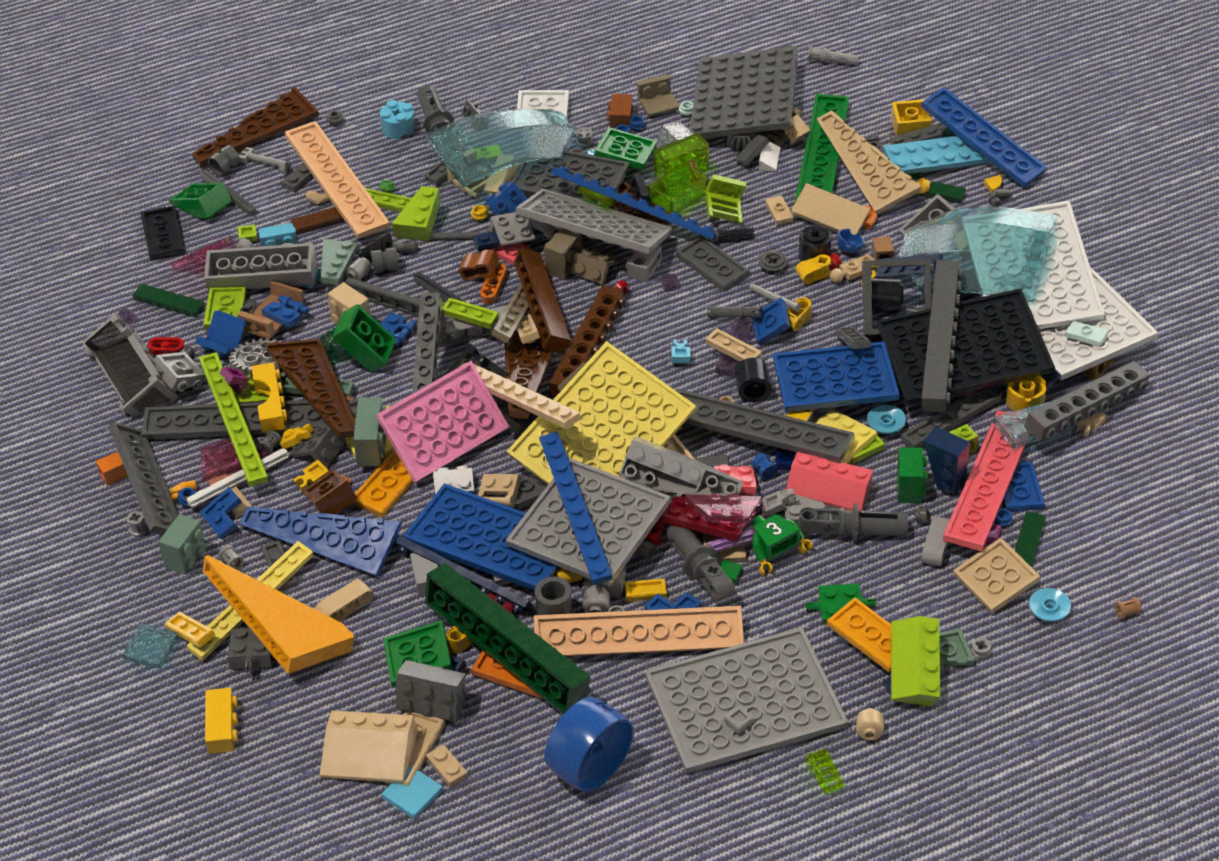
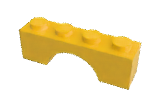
(270, 412)

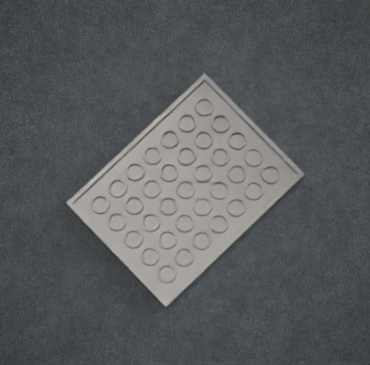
(768, 677)

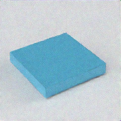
(416, 796)

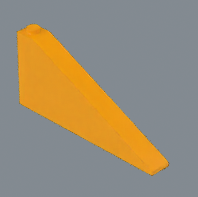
(285, 626)

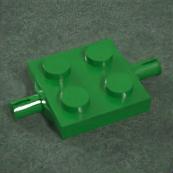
(835, 597)

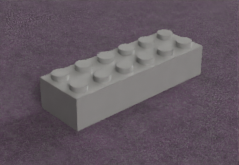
(260, 265)

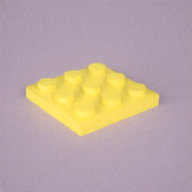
(863, 433)

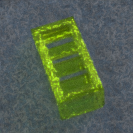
(823, 755)

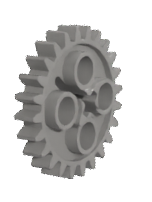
(251, 355)

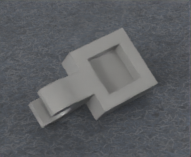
(776, 502)

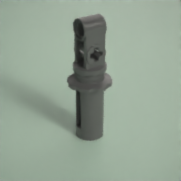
(436, 118)
(852, 522)
(701, 563)

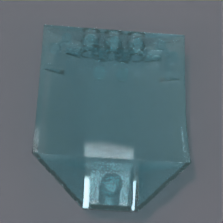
(500, 139)
(994, 246)

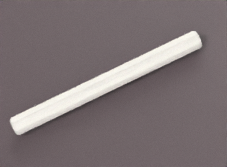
(234, 479)

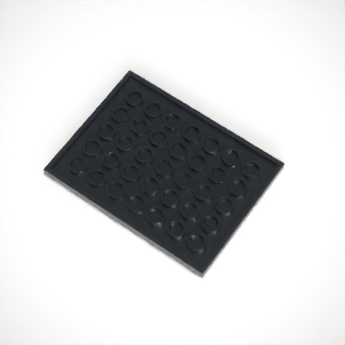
(993, 345)

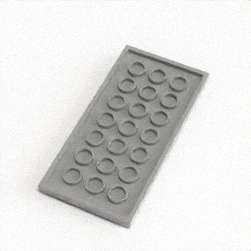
(594, 221)

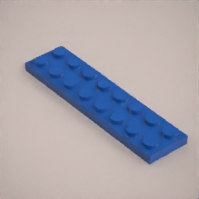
(984, 137)

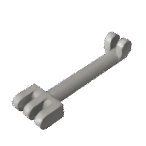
(249, 154)

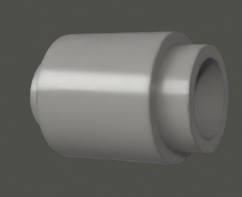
(358, 269)

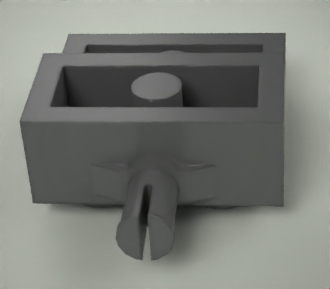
(247, 651)

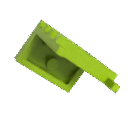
(724, 198)

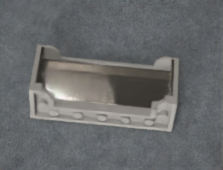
(128, 366)

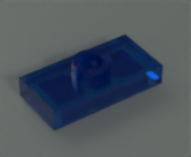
(784, 458)

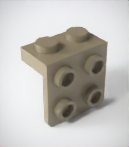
(593, 264)

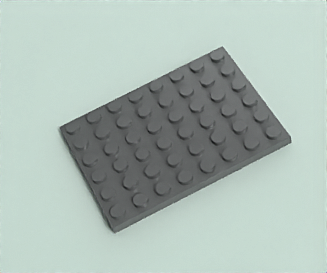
(744, 92)

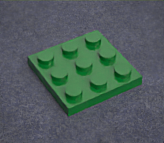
(626, 147)
(420, 645)

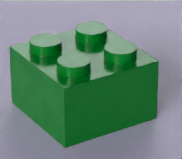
(911, 475)

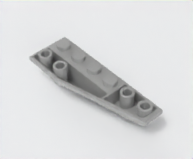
(673, 472)

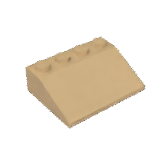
(368, 746)

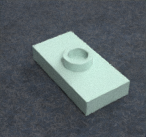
(1086, 333)

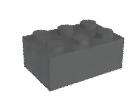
(430, 691)

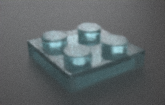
(150, 646)

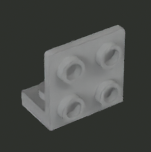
(511, 229)

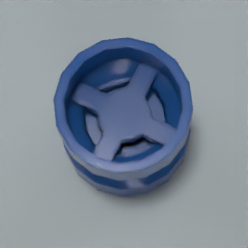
(764, 466)

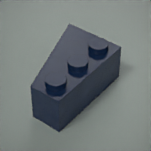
(947, 459)

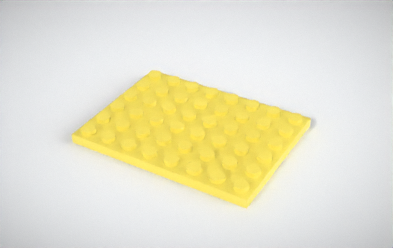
(615, 405)

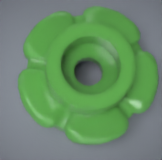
(387, 186)

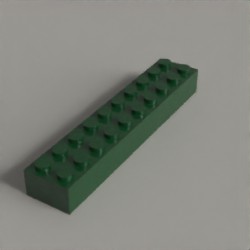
(506, 638)

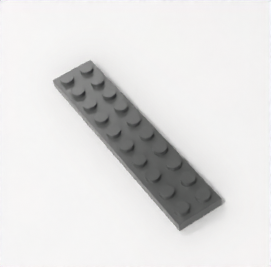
(206, 420)
(768, 427)

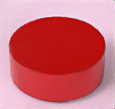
(622, 285)

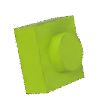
(248, 232)

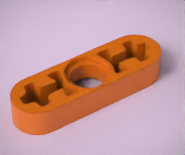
(494, 289)

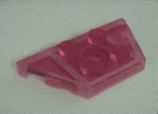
(201, 254)
(221, 459)
(724, 508)

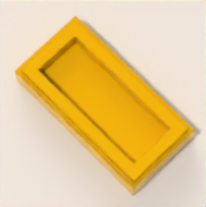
(645, 589)

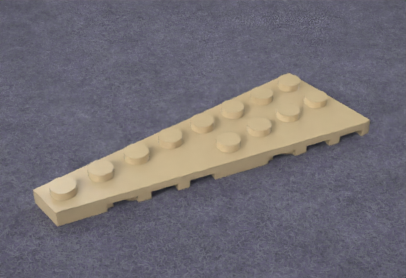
(873, 172)

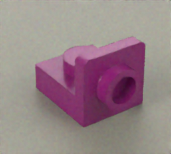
(235, 378)

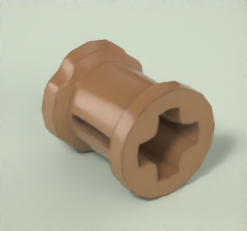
(1128, 607)

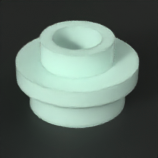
(686, 108)

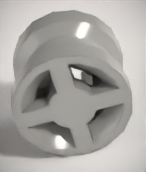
(584, 137)

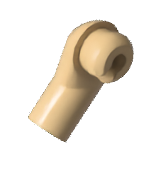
(316, 198)

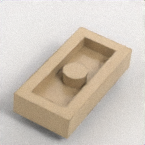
(446, 766)

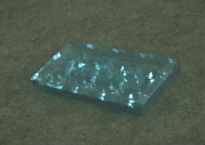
(1012, 427)

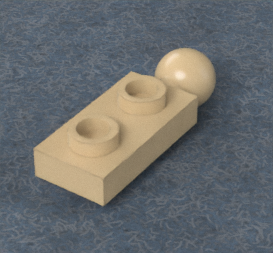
(850, 269)

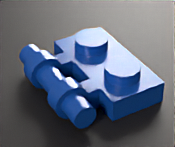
(282, 313)
(395, 323)

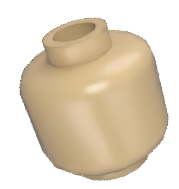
(870, 723)

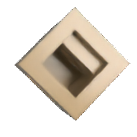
(797, 131)

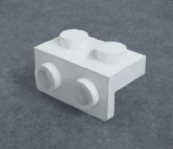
(459, 478)

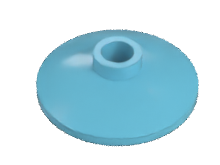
(886, 419)
(1050, 604)

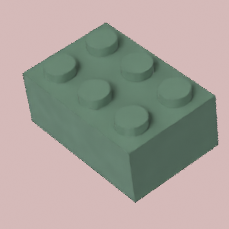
(368, 432)

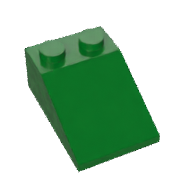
(202, 199)

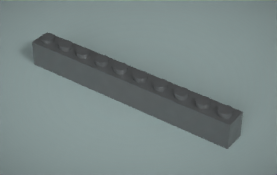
(941, 337)

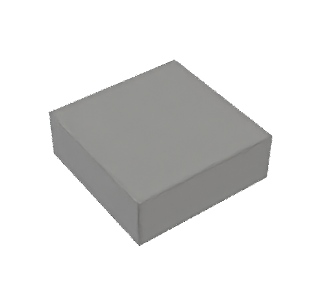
(738, 719)

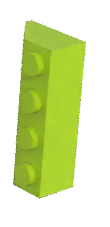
(915, 660)

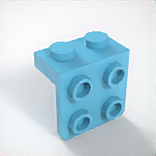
(278, 235)

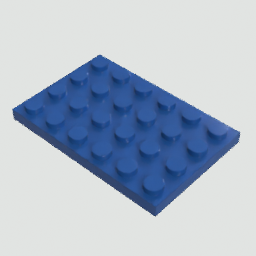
(835, 377)

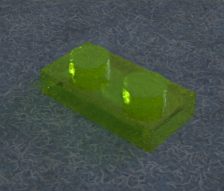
(602, 199)

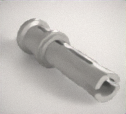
(853, 59)

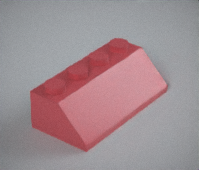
(829, 481)

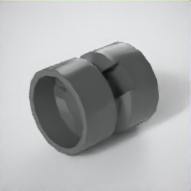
(224, 160)
(384, 260)

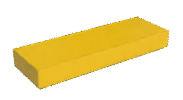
(190, 629)

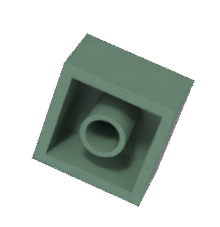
(182, 544)

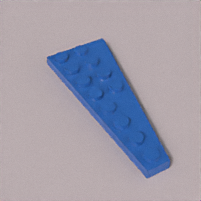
(344, 539)

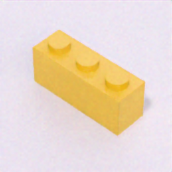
(220, 720)

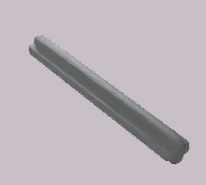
(235, 197)

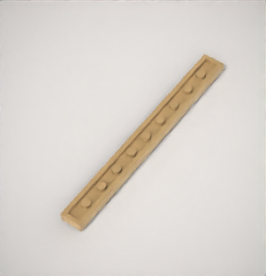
(528, 399)

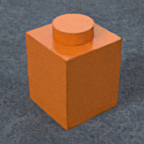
(111, 468)

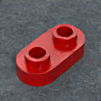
(165, 345)

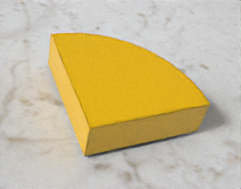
(993, 183)

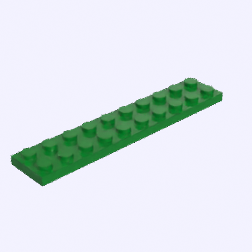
(820, 157)

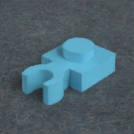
(680, 352)

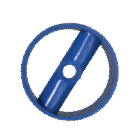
(589, 744)

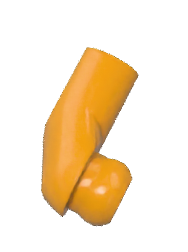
(175, 490)

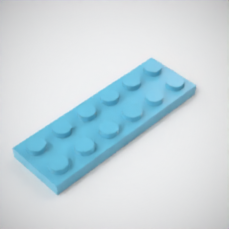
(933, 155)

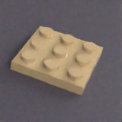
(996, 575)

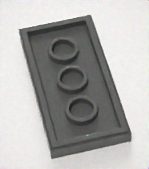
(712, 263)

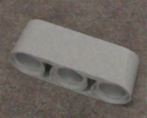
(934, 546)

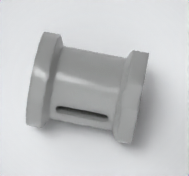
(139, 522)
(231, 557)

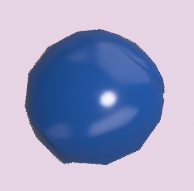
(849, 242)

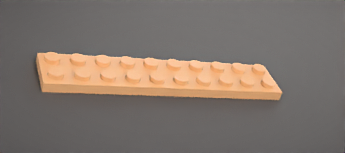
(337, 180)
(642, 630)

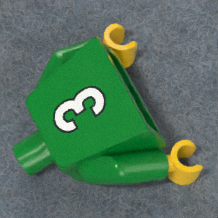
(775, 537)

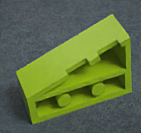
(418, 215)

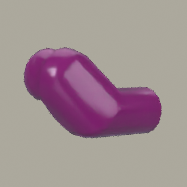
(994, 534)

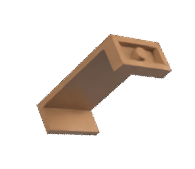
(261, 325)

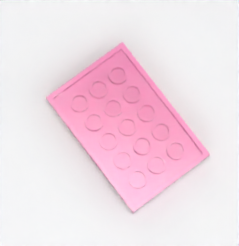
(442, 421)

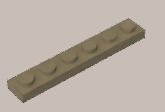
(511, 316)

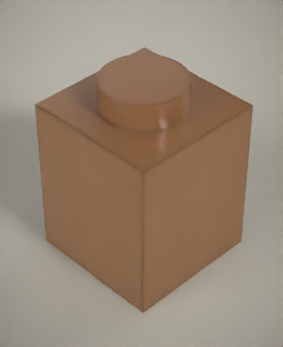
(882, 248)

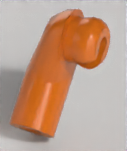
(871, 219)

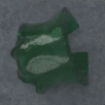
(333, 349)

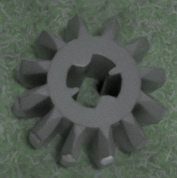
(739, 141)

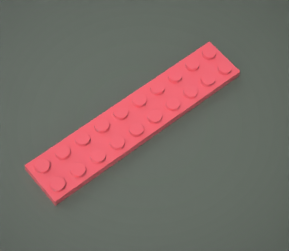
(983, 491)

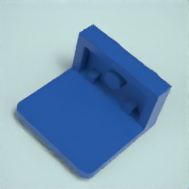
(505, 199)
(223, 334)

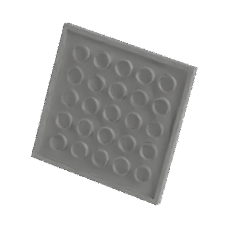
(618, 510)

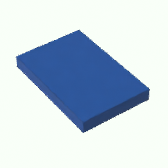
(1024, 490)

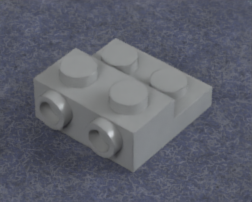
(180, 371)

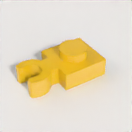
(294, 436)
(311, 474)

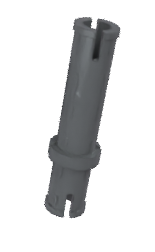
(742, 312)

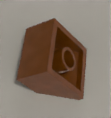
(330, 493)

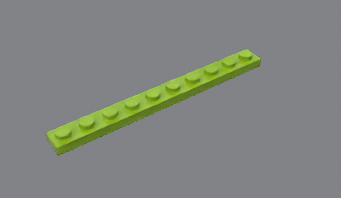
(233, 421)

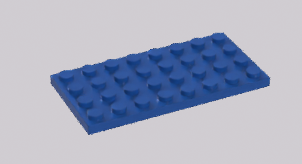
(476, 534)

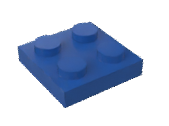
(772, 322)

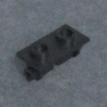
(379, 244)

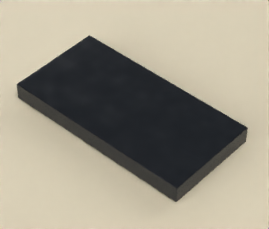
(162, 233)

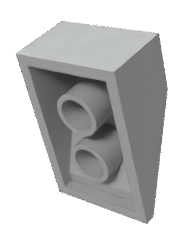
(933, 209)

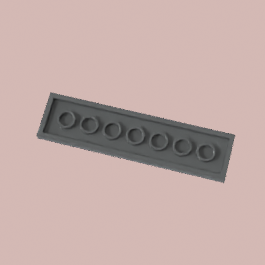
(145, 477)

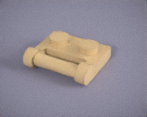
(500, 485)

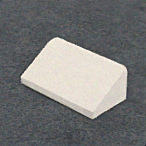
(769, 157)

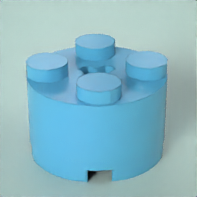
(397, 119)

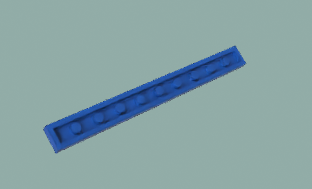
(642, 205)
(575, 508)

